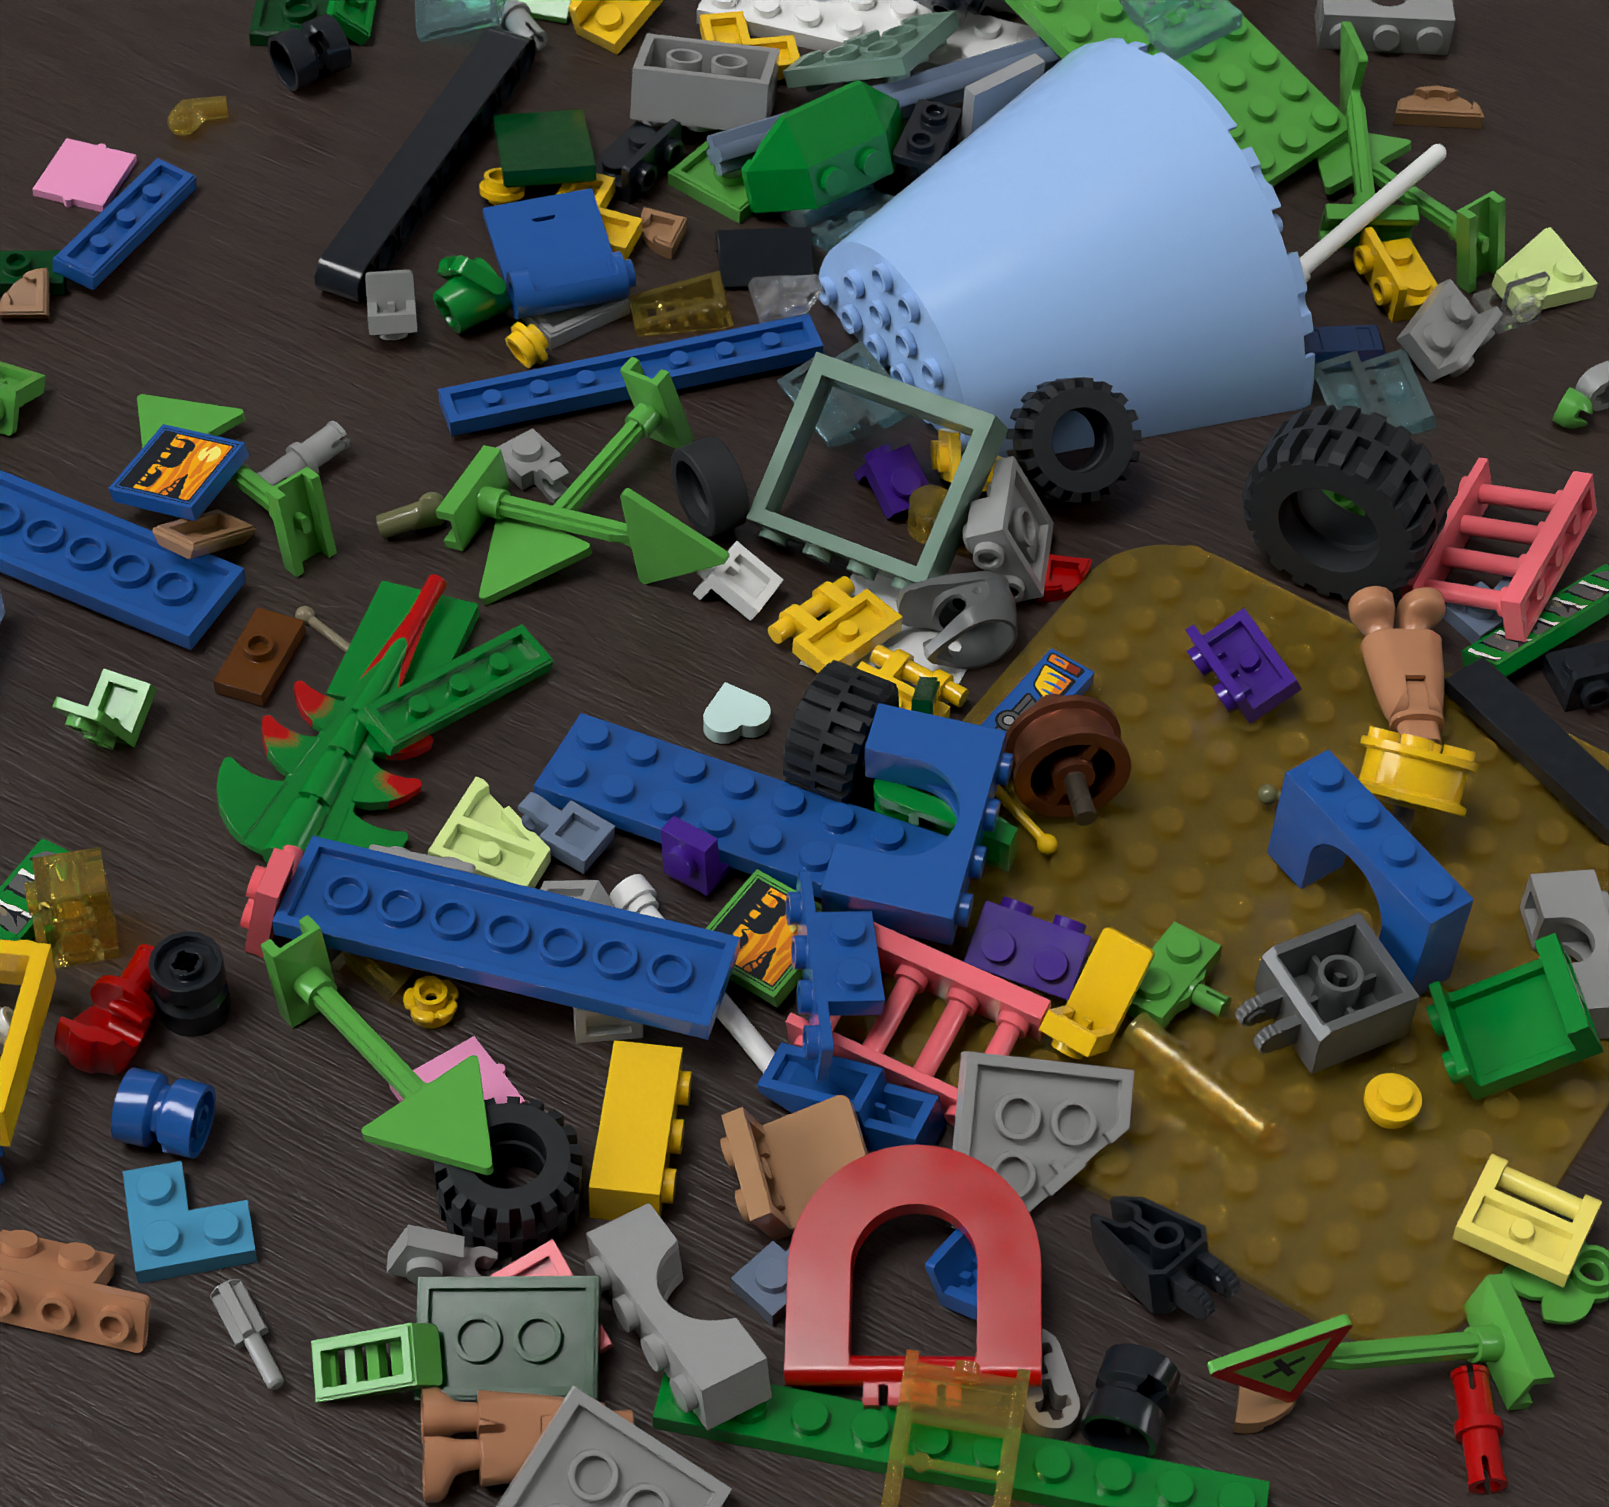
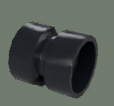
(311, 51)
(189, 984)
(1130, 1400)

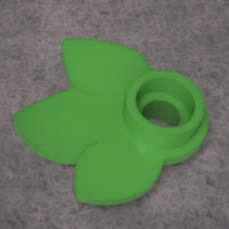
(1576, 1298)

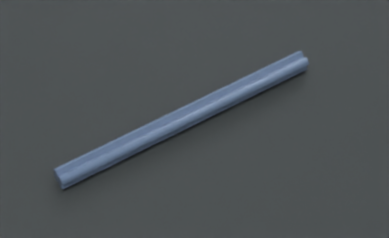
(941, 84)

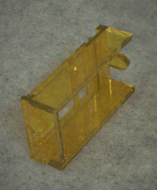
(961, 1402)

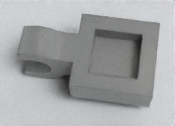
(534, 461)
(436, 1254)

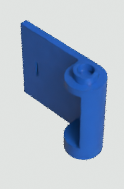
(556, 254)

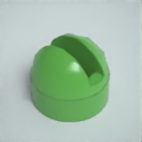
(1569, 409)

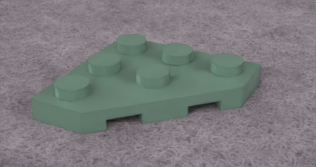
(875, 56)

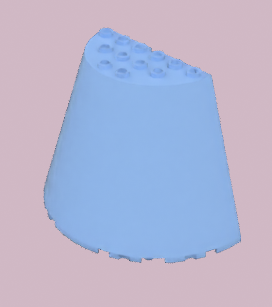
(1091, 239)

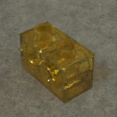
(73, 907)

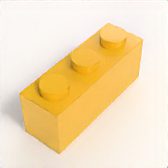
(639, 1130)

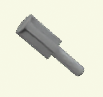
(246, 1327)

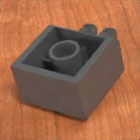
(1330, 995)

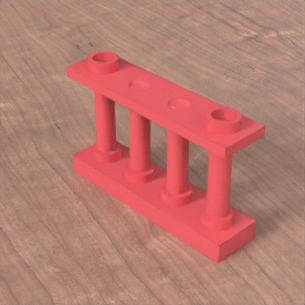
(1532, 573)
(965, 991)

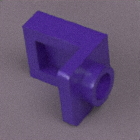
(892, 477)
(691, 856)

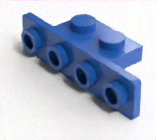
(837, 969)

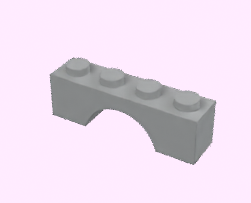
(709, 1362)

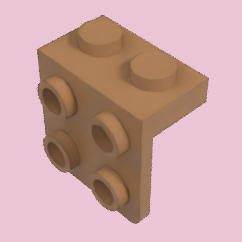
(788, 1159)

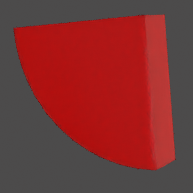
(1063, 575)

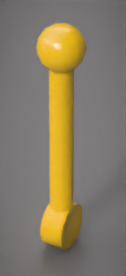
(1046, 843)

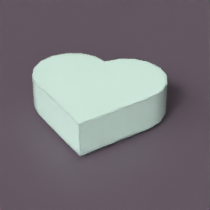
(735, 715)

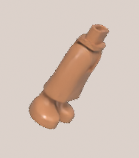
(1404, 661)
(505, 1429)

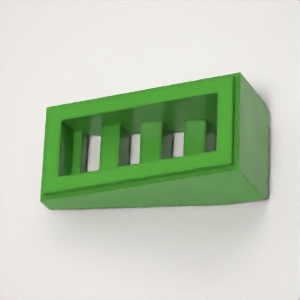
(413, 1362)

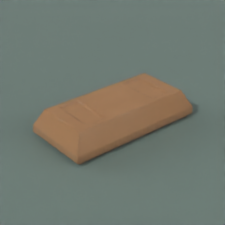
(206, 535)

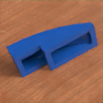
(885, 1111)

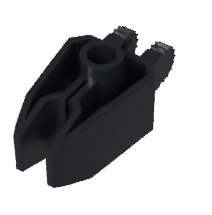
(1161, 1257)

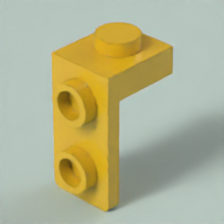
(1100, 996)

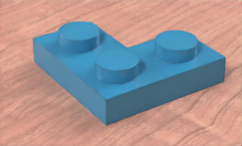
(180, 1241)

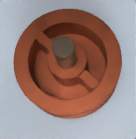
(1068, 756)

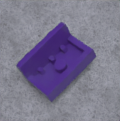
(1245, 665)
(1028, 949)

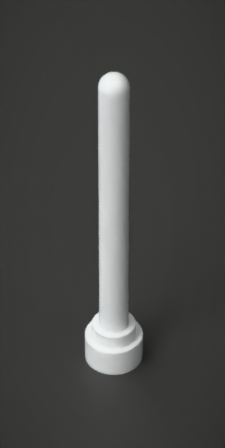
(1371, 209)
(639, 896)

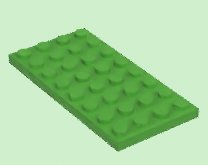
(1254, 82)

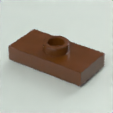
(259, 656)

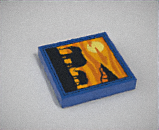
(179, 472)

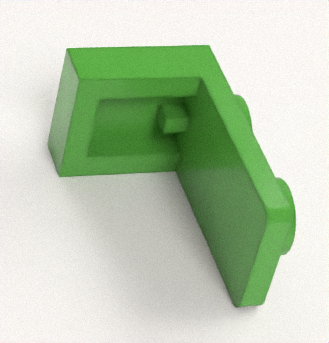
(114, 710)

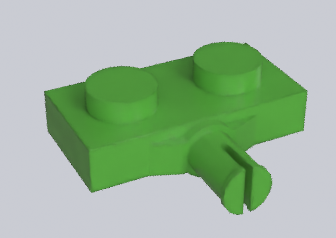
(1179, 977)

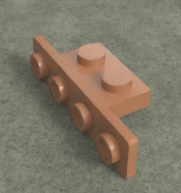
(66, 1294)

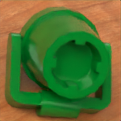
(471, 293)

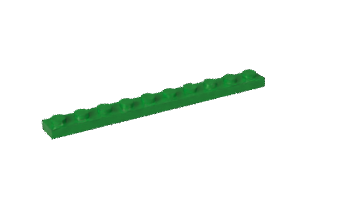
(1045, 1473)

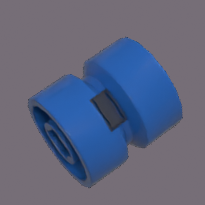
(154, 1110)

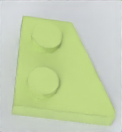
(1548, 253)
(492, 839)

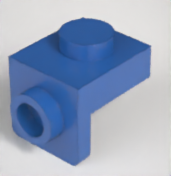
(954, 1275)

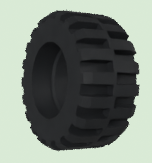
(1368, 465)

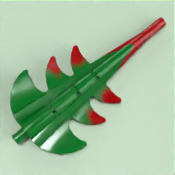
(332, 770)

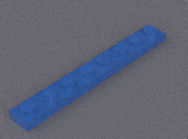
(600, 382)

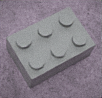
(702, 83)

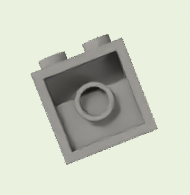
(1011, 531)

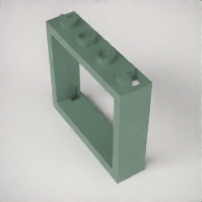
(967, 485)

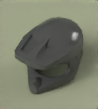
(965, 608)

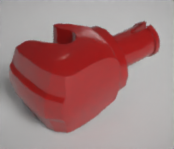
(114, 1028)

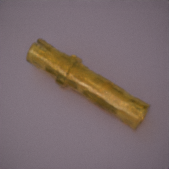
(1181, 1064)

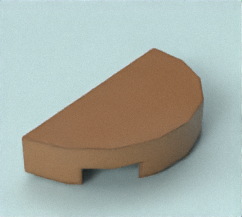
(1438, 108)

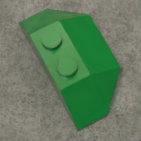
(824, 150)

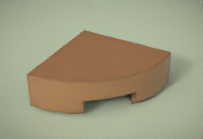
(662, 231)
(27, 297)
(1257, 1411)

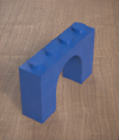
(1332, 814)
(928, 890)

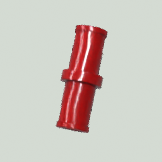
(1478, 1429)

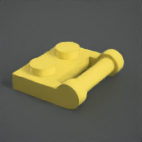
(1524, 1232)

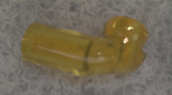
(193, 112)

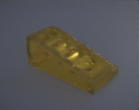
(707, 311)

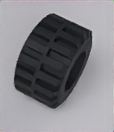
(1111, 431)
(831, 731)
(522, 1215)

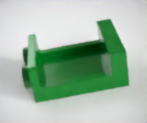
(1515, 1023)

